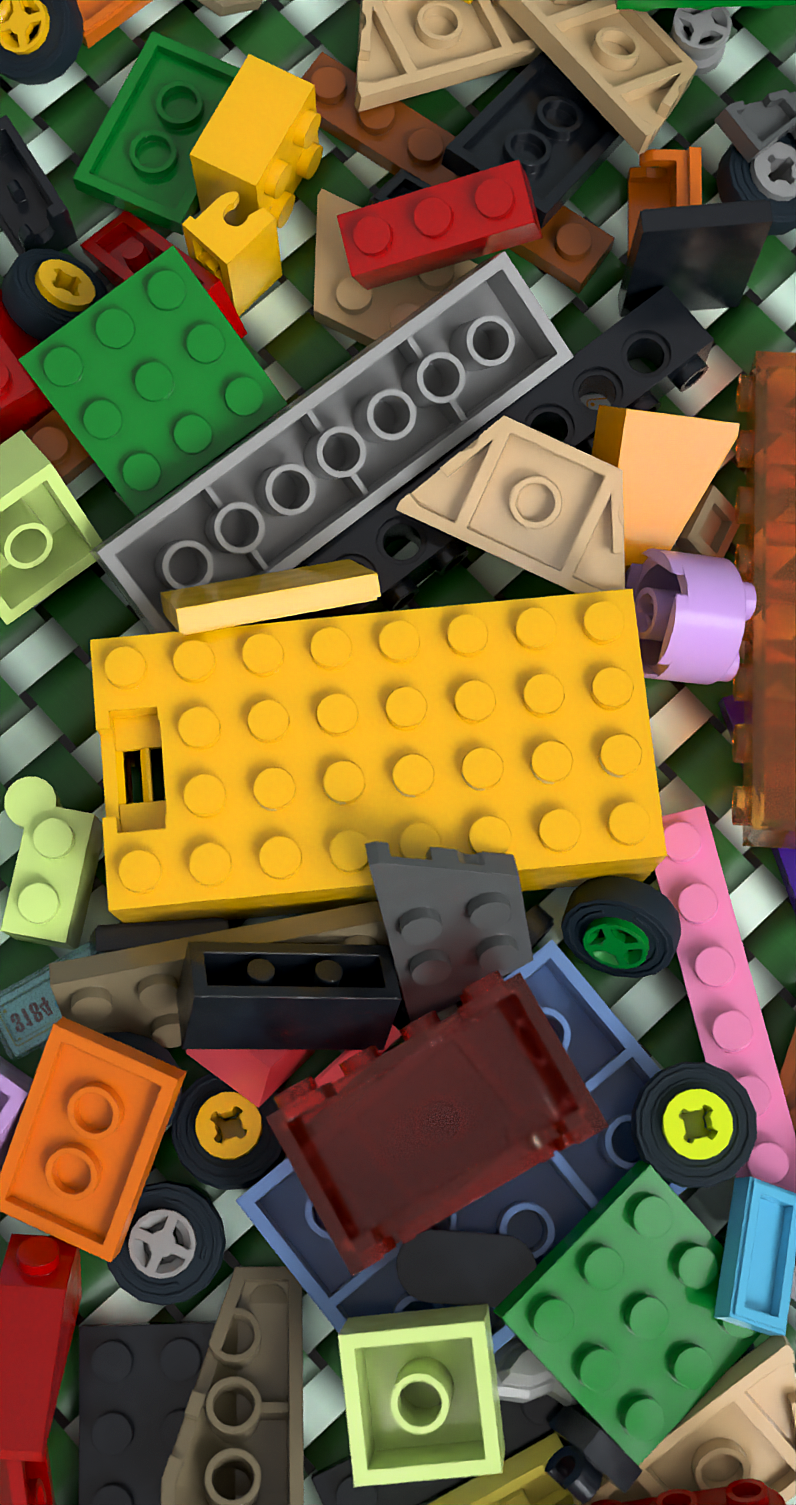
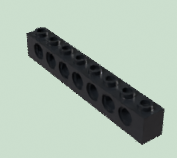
(655, 330)

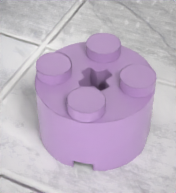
(689, 615)

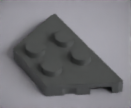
(449, 921)

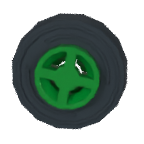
(621, 926)

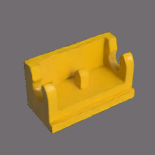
(241, 255)

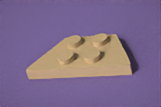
(433, 45)
(612, 58)
(345, 303)
(531, 506)
(731, 1434)

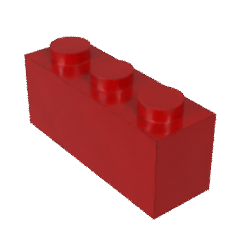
(440, 225)

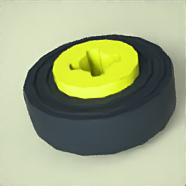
(663, 1130)

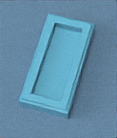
(758, 1257)

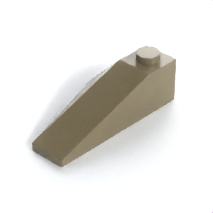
(247, 1406)

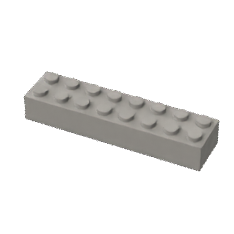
(342, 443)

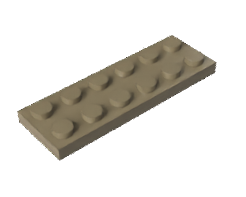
(139, 984)

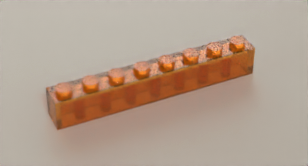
(768, 561)

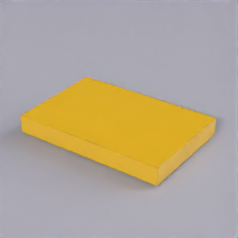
(269, 596)

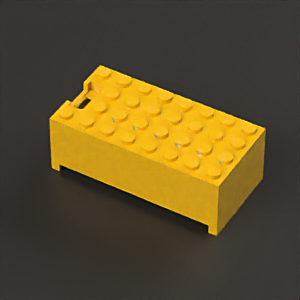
(392, 727)

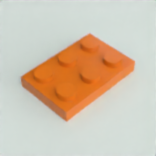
(87, 1138)

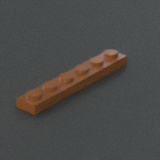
(404, 139)

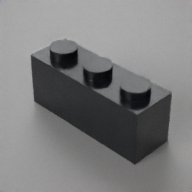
(286, 996)

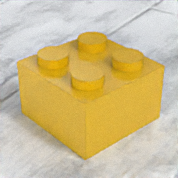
(259, 143)

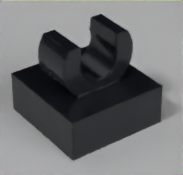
(587, 1457)

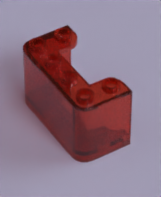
(434, 1119)

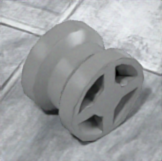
(692, 25)

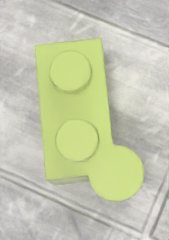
(52, 866)

